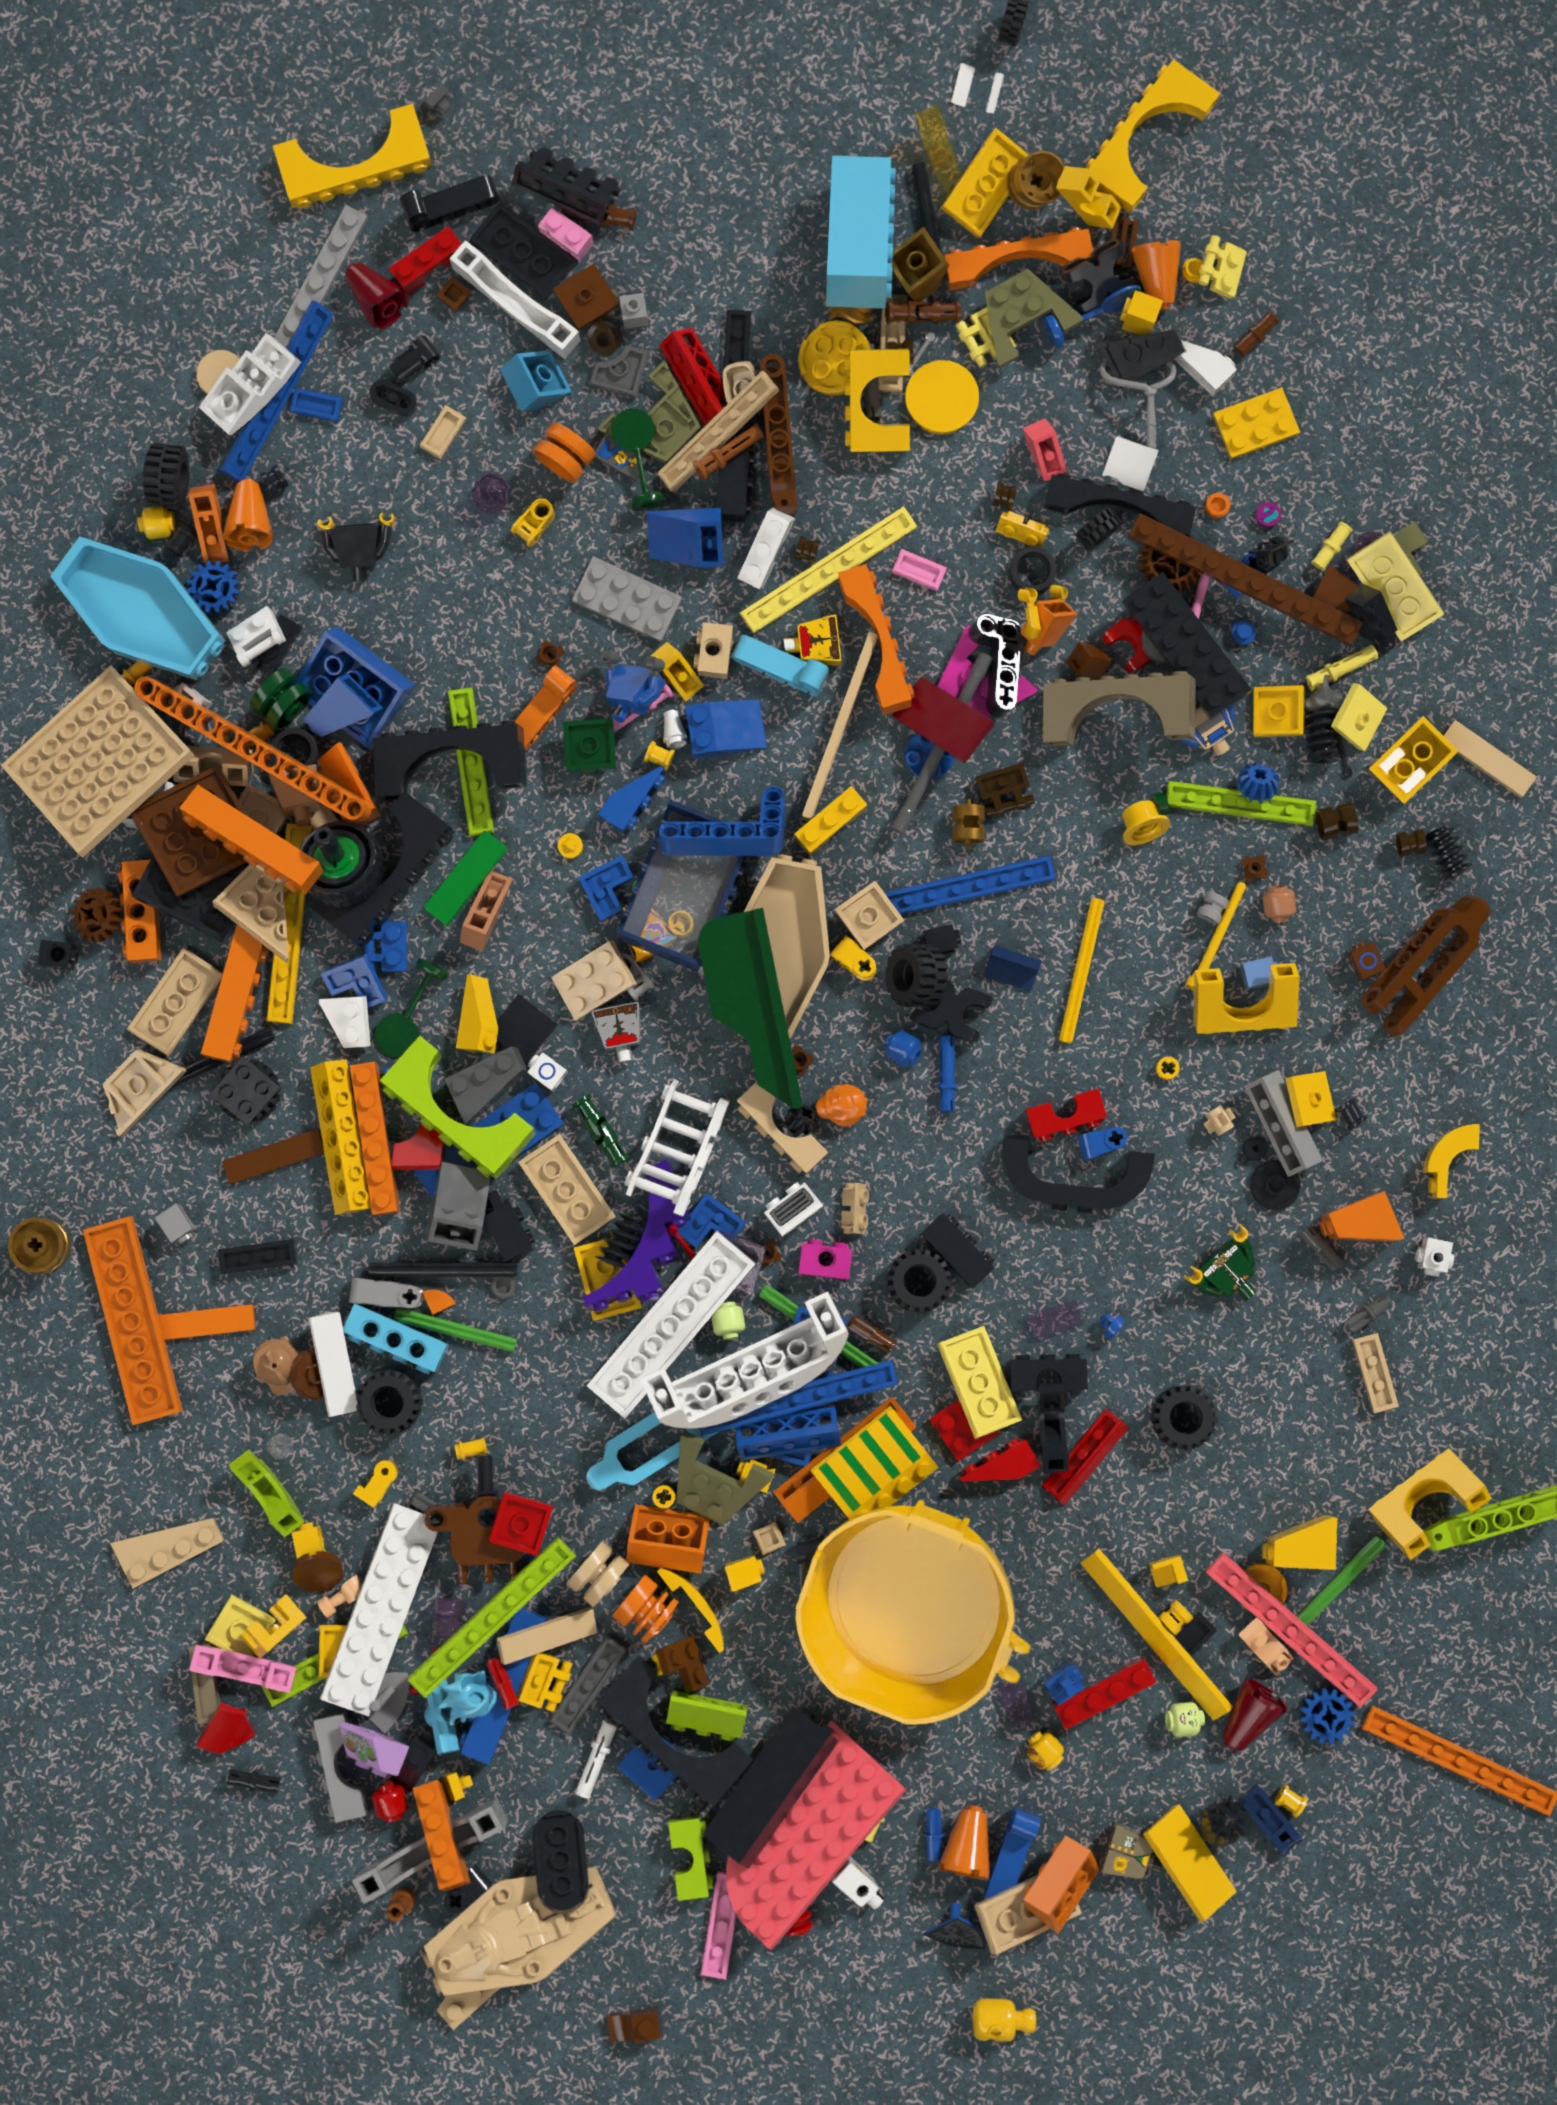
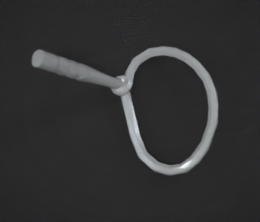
(1149, 391)

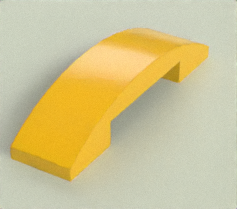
(674, 1581)

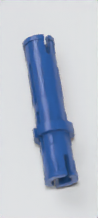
(947, 1073)

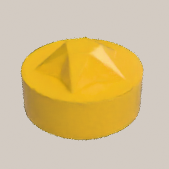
(570, 846)

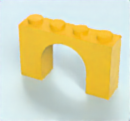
(862, 368)
(1275, 1010)
(1443, 1475)

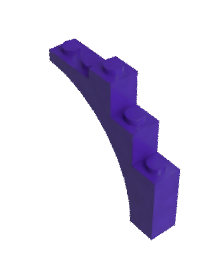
(655, 1248)

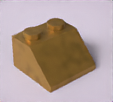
(919, 265)

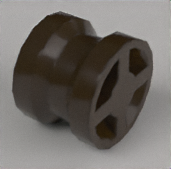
(1005, 495)
(807, 550)

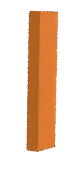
(208, 1322)

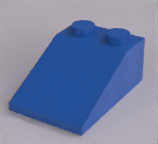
(725, 728)

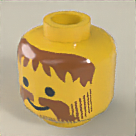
(1045, 1750)

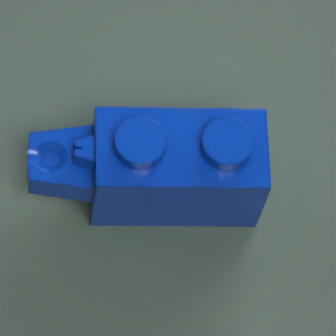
(1063, 1682)

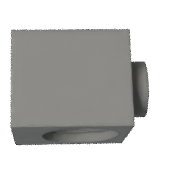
(634, 310)
(176, 1224)

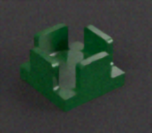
(589, 746)

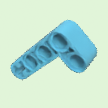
(780, 665)

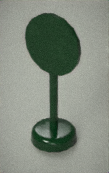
(633, 432)
(397, 1030)

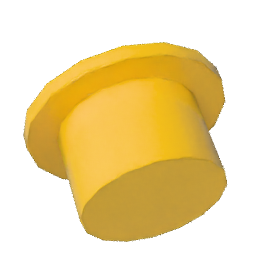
(1143, 823)

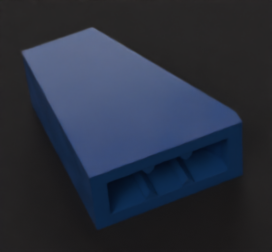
(341, 706)

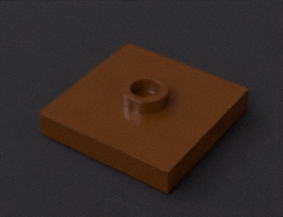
(586, 297)

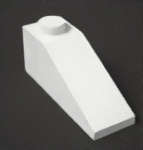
(1207, 367)

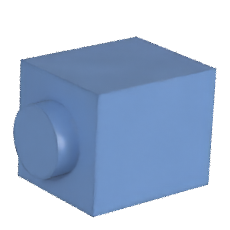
(1256, 972)

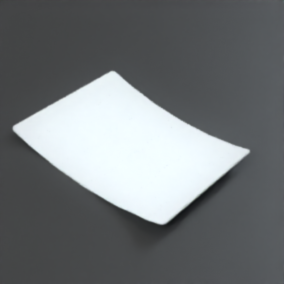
(963, 85)
(1130, 463)

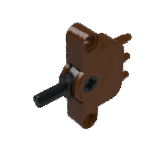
(471, 1532)

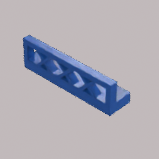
(789, 1439)

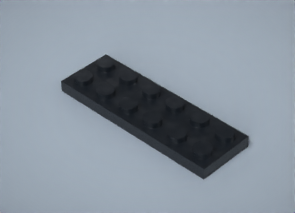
(1186, 644)

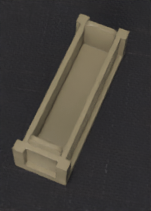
(205, 1691)

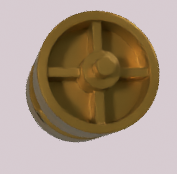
(968, 823)

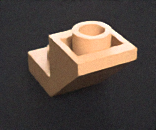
(1266, 1646)

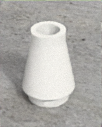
(674, 732)

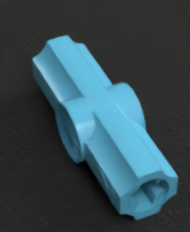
(439, 1720)

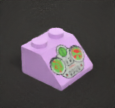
(373, 1749)

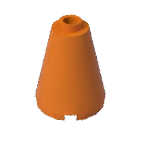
(1158, 269)
(248, 518)
(968, 1846)

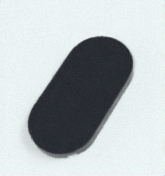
(560, 1861)

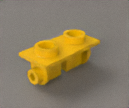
(1011, 526)

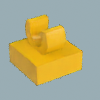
(455, 1785)

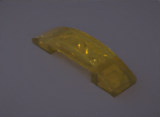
(938, 148)

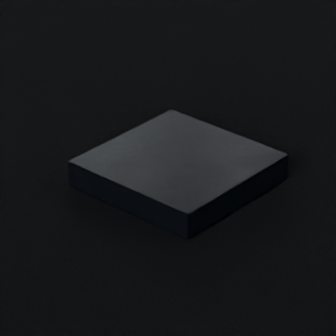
(524, 1028)

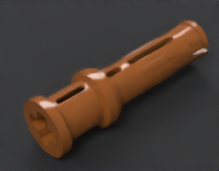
(716, 455)
(401, 1905)

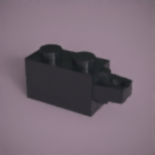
(1370, 608)
(507, 1229)

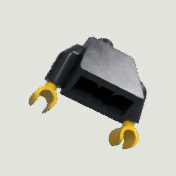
(357, 544)

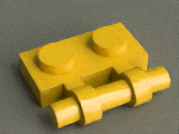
(538, 1680)

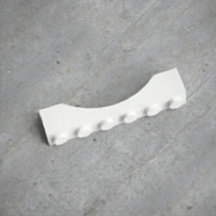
(491, 282)

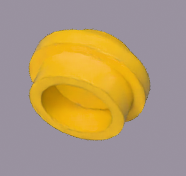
(1191, 270)

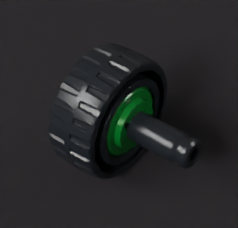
(349, 863)

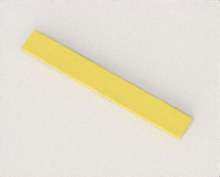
(826, 570)

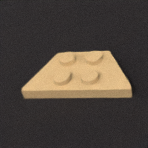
(138, 1086)

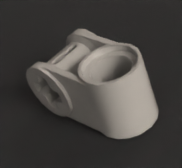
(639, 976)

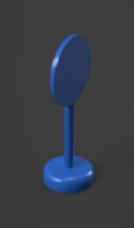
(1110, 304)

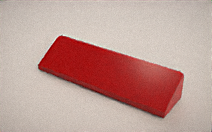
(1086, 1456)

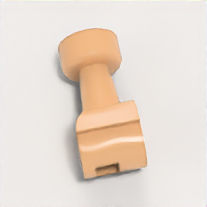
(348, 1592)

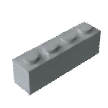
(1275, 1111)

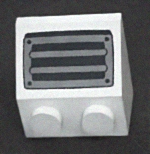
(793, 1208)

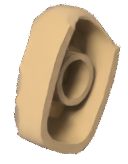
(737, 377)

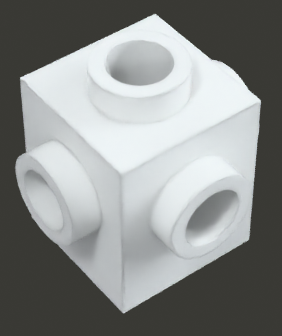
(1441, 1250)

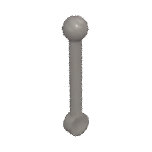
(929, 338)

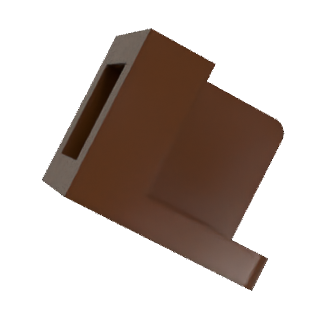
(1089, 661)

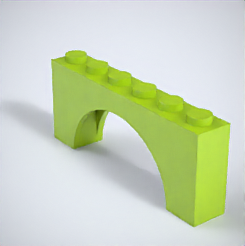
(489, 1147)

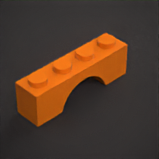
(444, 1853)

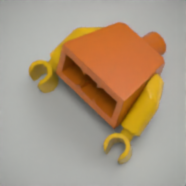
(1045, 619)

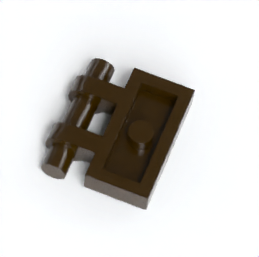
(1003, 782)

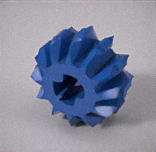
(1258, 782)

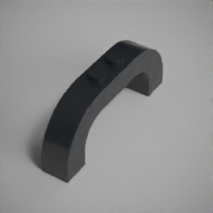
(1016, 1167)

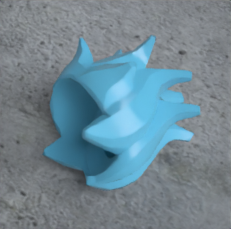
(468, 1696)

